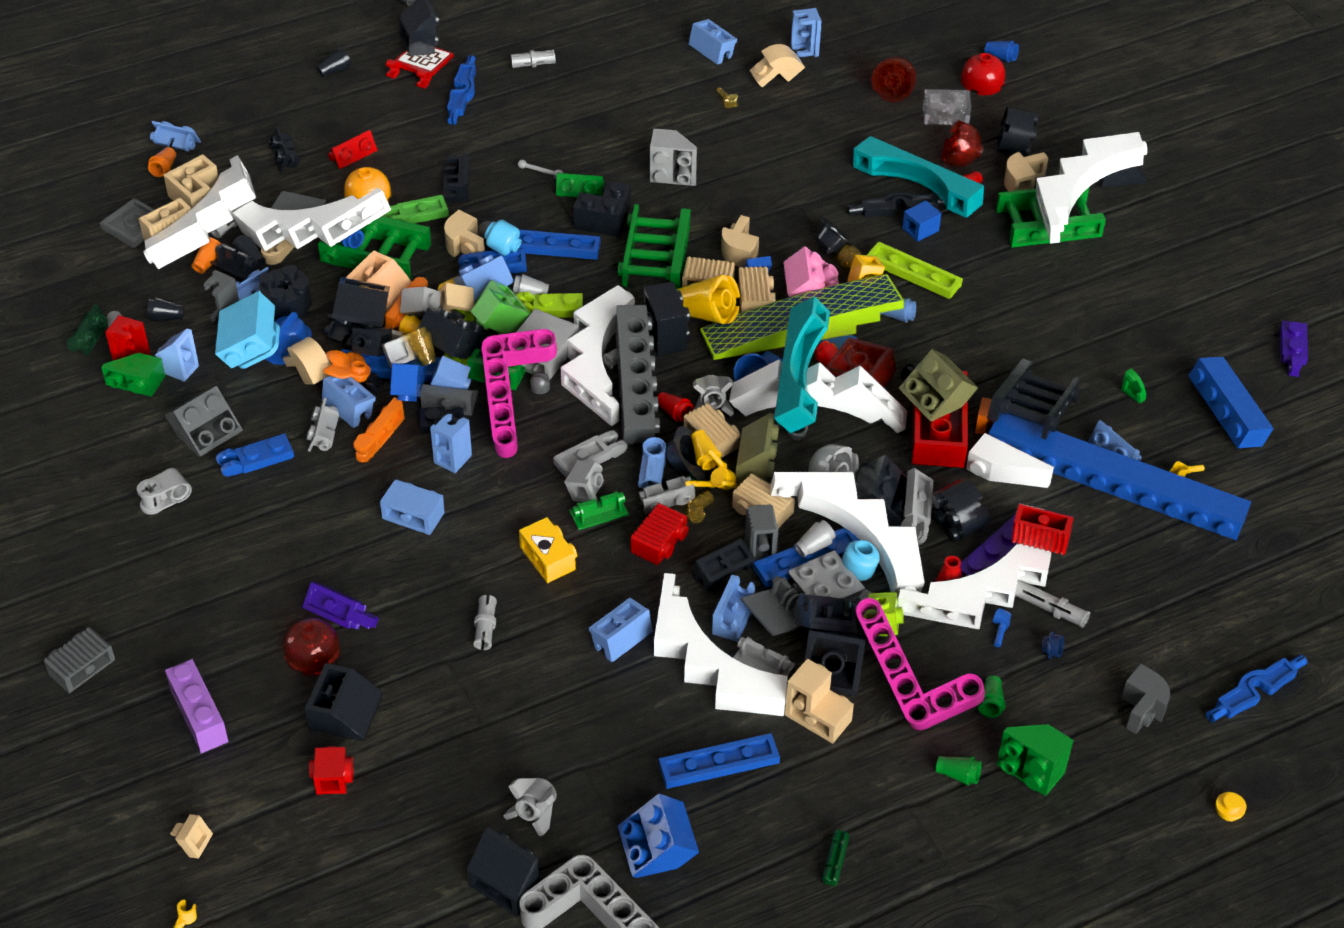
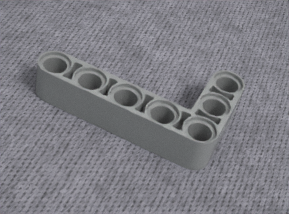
(584, 889)

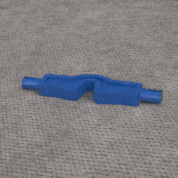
(463, 91)
(1245, 694)

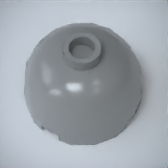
(834, 459)

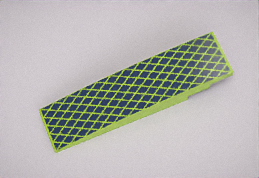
(767, 325)

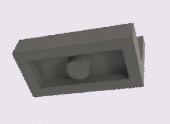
(449, 397)

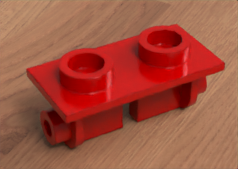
(353, 149)

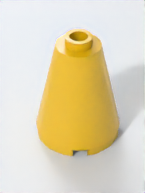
(712, 299)

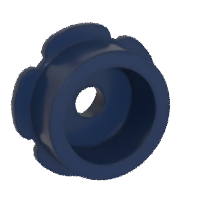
(1053, 645)

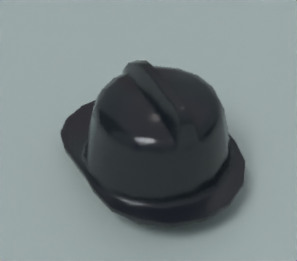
(831, 238)
(682, 455)

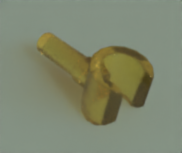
(729, 99)

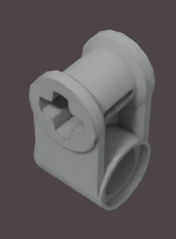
(163, 489)

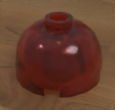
(894, 79)
(962, 146)
(311, 645)

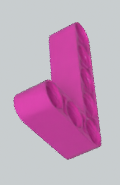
(500, 384)
(905, 675)

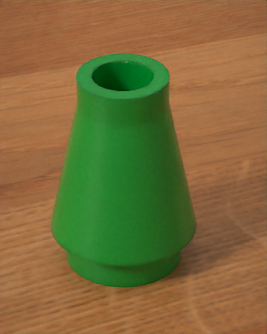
(994, 700)
(962, 769)

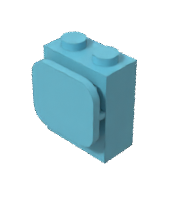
(247, 332)

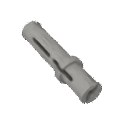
(1077, 614)

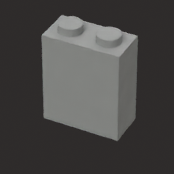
(561, 328)

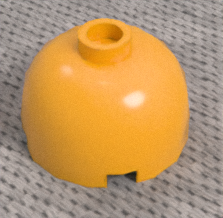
(364, 181)

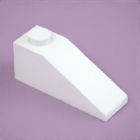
(1006, 464)

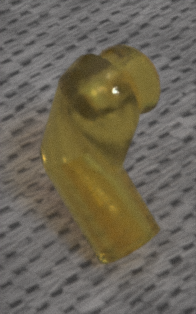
(696, 507)

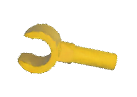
(1181, 469)
(185, 917)

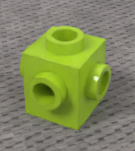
(891, 608)

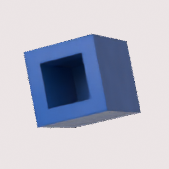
(921, 221)

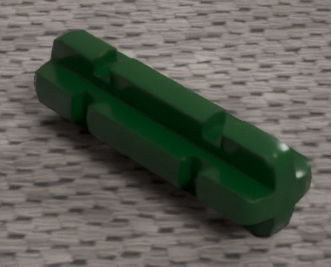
(835, 857)

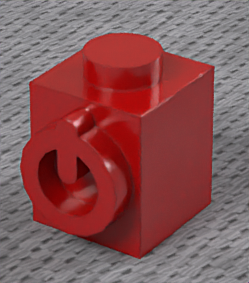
(331, 770)

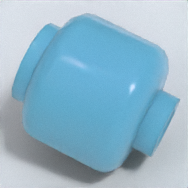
(503, 237)
(861, 559)

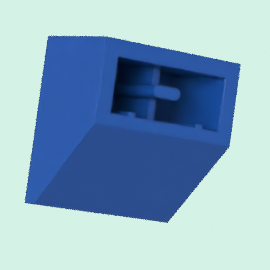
(658, 837)

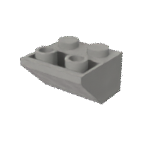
(672, 158)

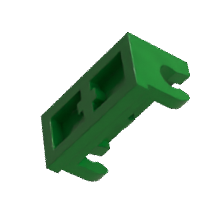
(477, 370)

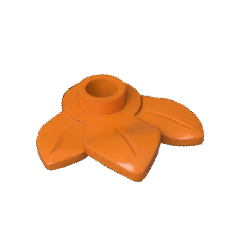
(347, 366)

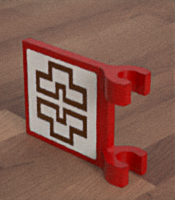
(423, 65)

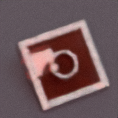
(873, 358)

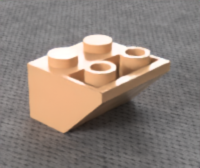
(382, 270)

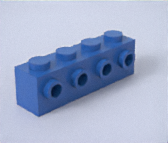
(1230, 402)

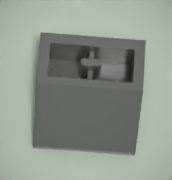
(204, 421)

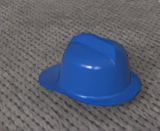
(291, 331)

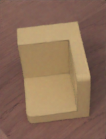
(456, 297)

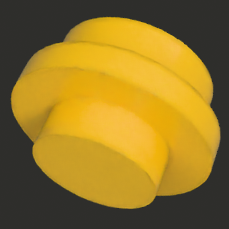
(1230, 806)

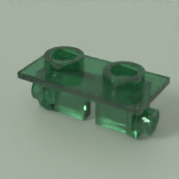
(88, 331)

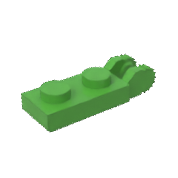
(419, 210)

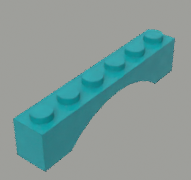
(957, 192)
(806, 327)

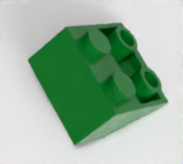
(1035, 755)

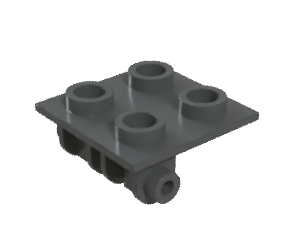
(775, 607)

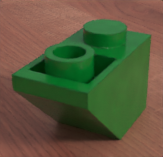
(135, 373)

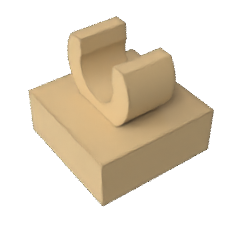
(192, 835)

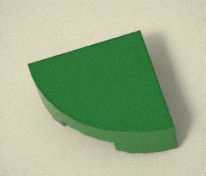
(1133, 386)

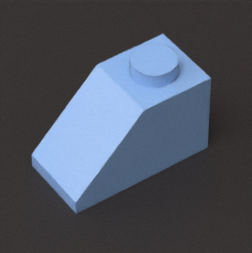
(179, 355)

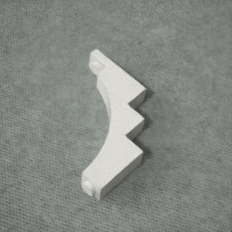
(1099, 158)
(214, 210)
(299, 227)
(586, 373)
(851, 393)
(836, 498)
(963, 599)
(737, 684)

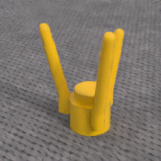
(720, 477)

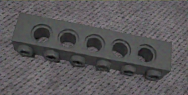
(635, 373)

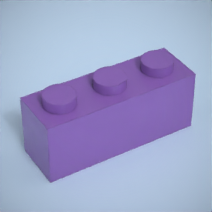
(196, 706)

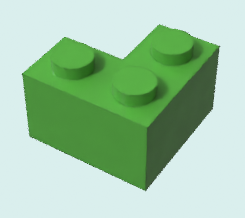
(499, 309)

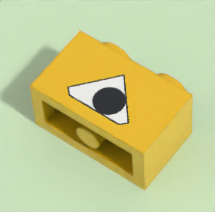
(547, 549)

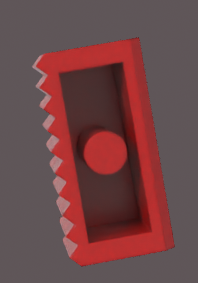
(1042, 529)
(659, 534)

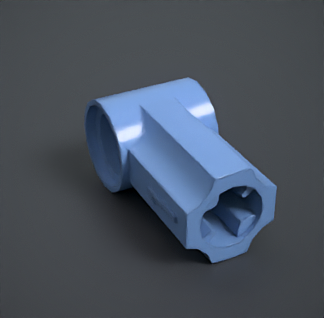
(652, 462)

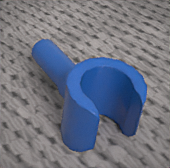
(1002, 619)

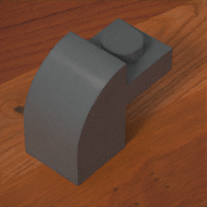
(1148, 694)

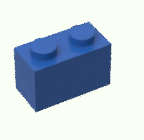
(407, 381)

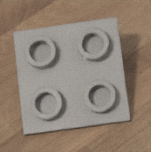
(825, 577)

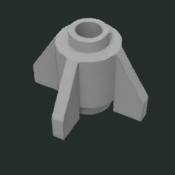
(712, 391)
(533, 802)

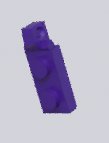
(1293, 346)
(338, 607)

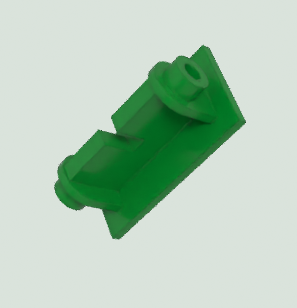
(572, 184)
(598, 512)

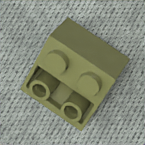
(937, 386)
(757, 449)

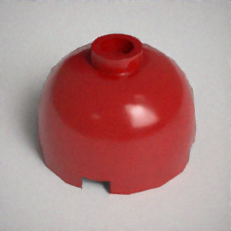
(984, 74)

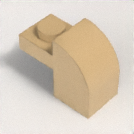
(777, 60)
(1023, 171)
(462, 234)
(738, 244)
(308, 359)

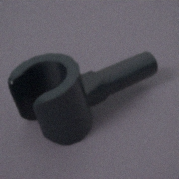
(372, 383)

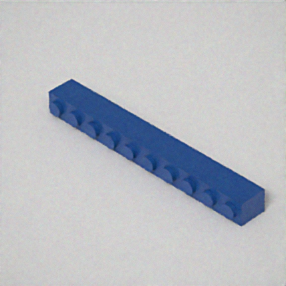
(1127, 477)

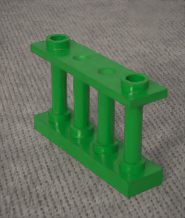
(386, 230)
(1034, 232)
(675, 257)

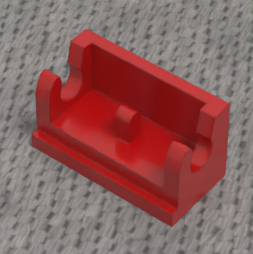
(127, 338)

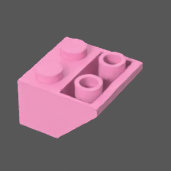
(808, 272)

